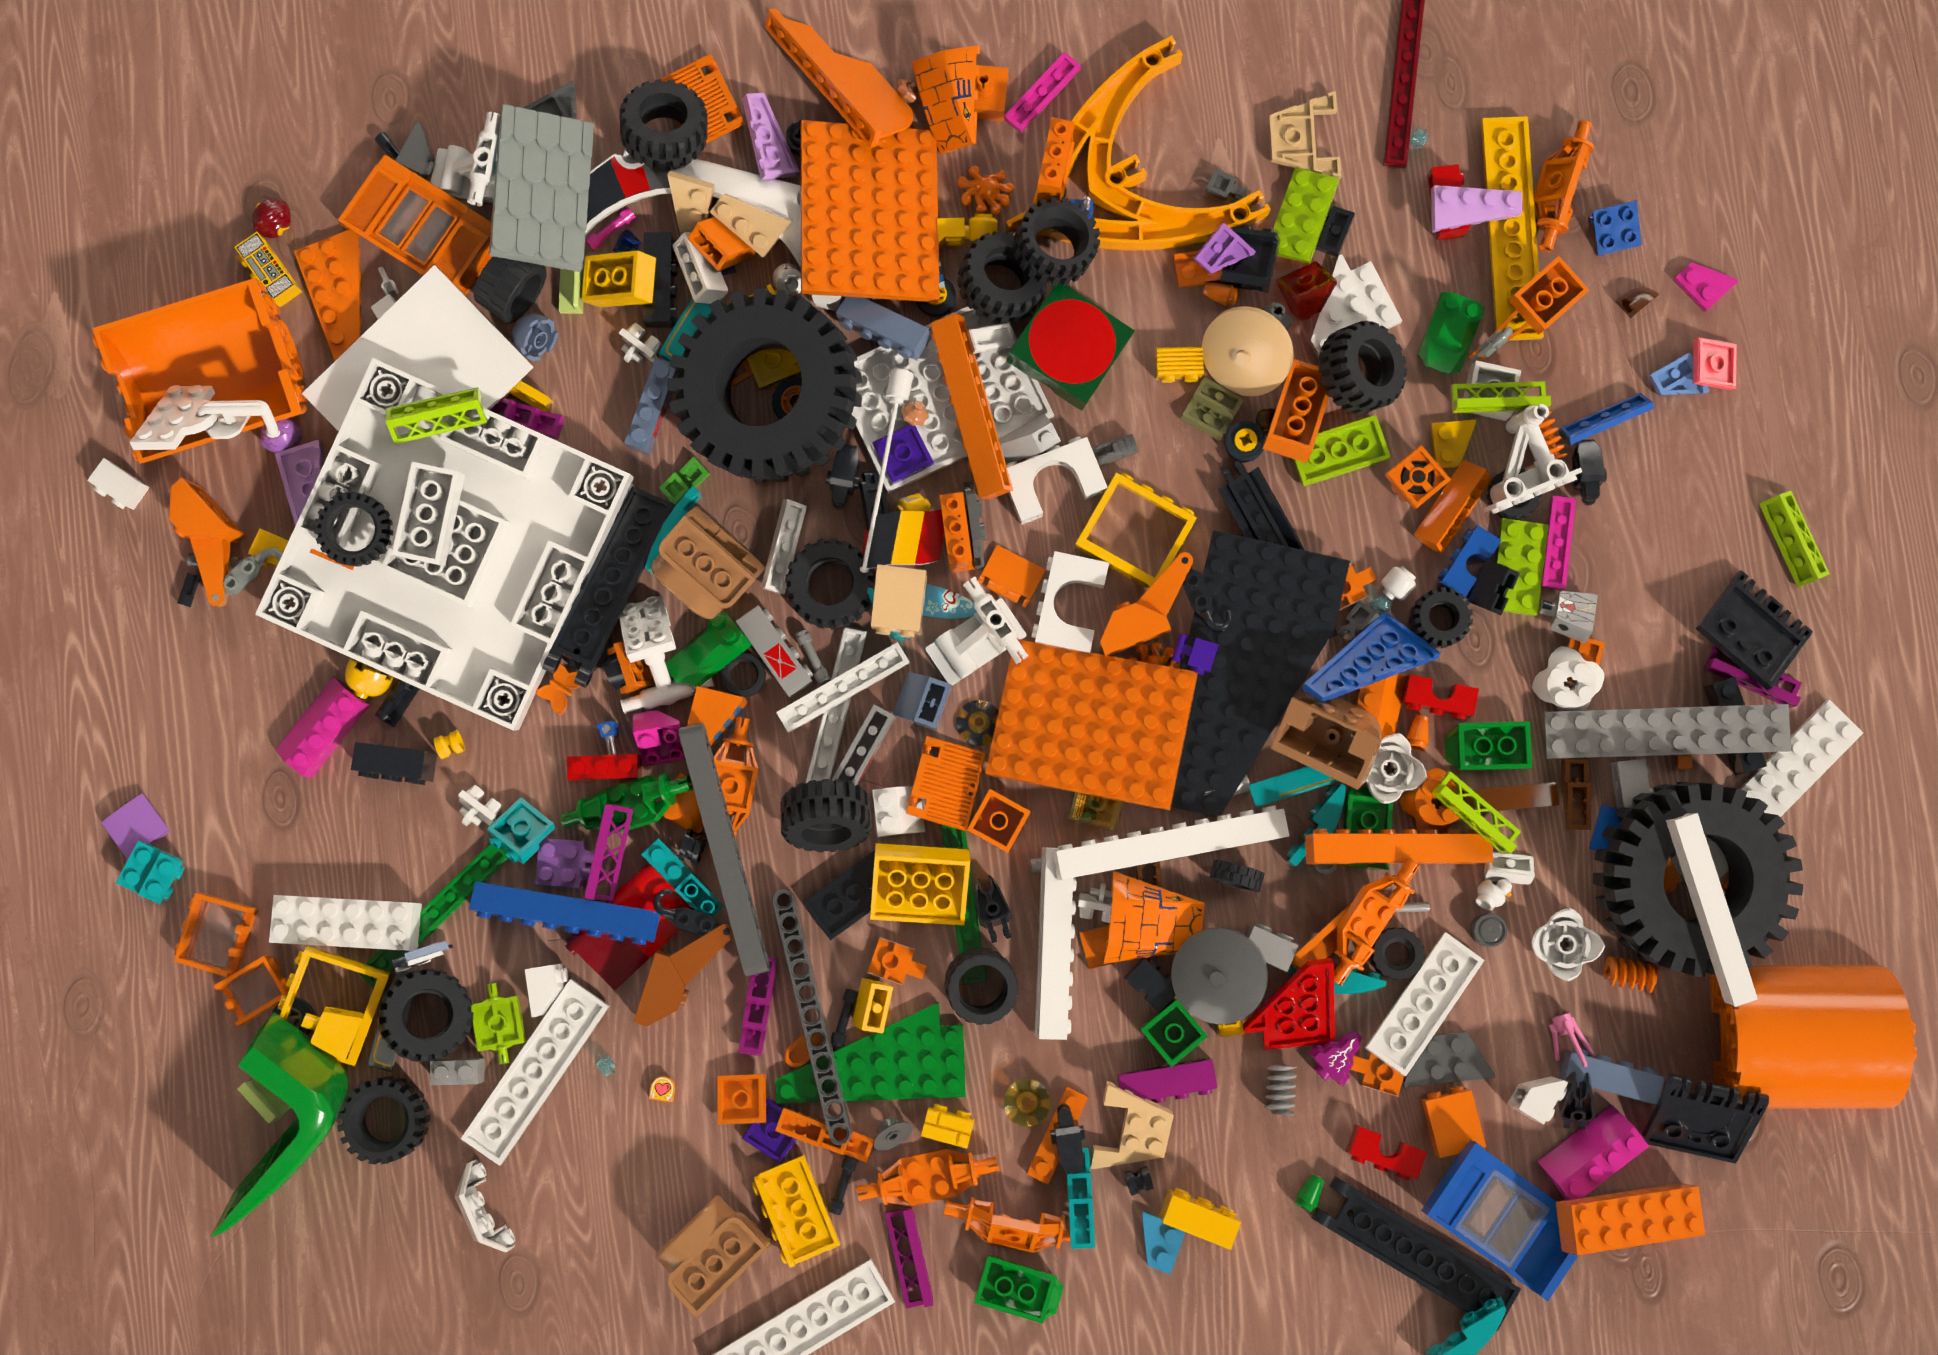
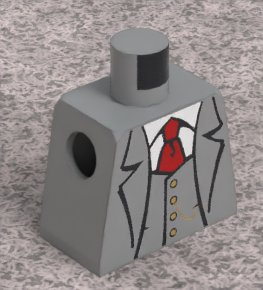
(1571, 614)

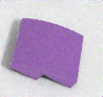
(135, 822)

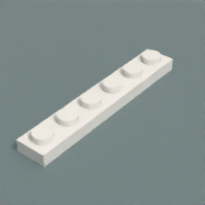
(843, 687)

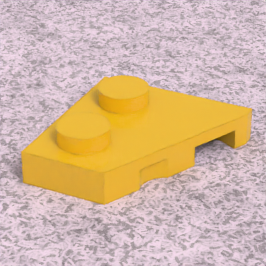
(1451, 441)

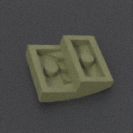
(1212, 408)

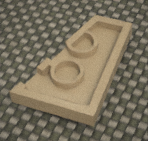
(690, 199)
(751, 224)

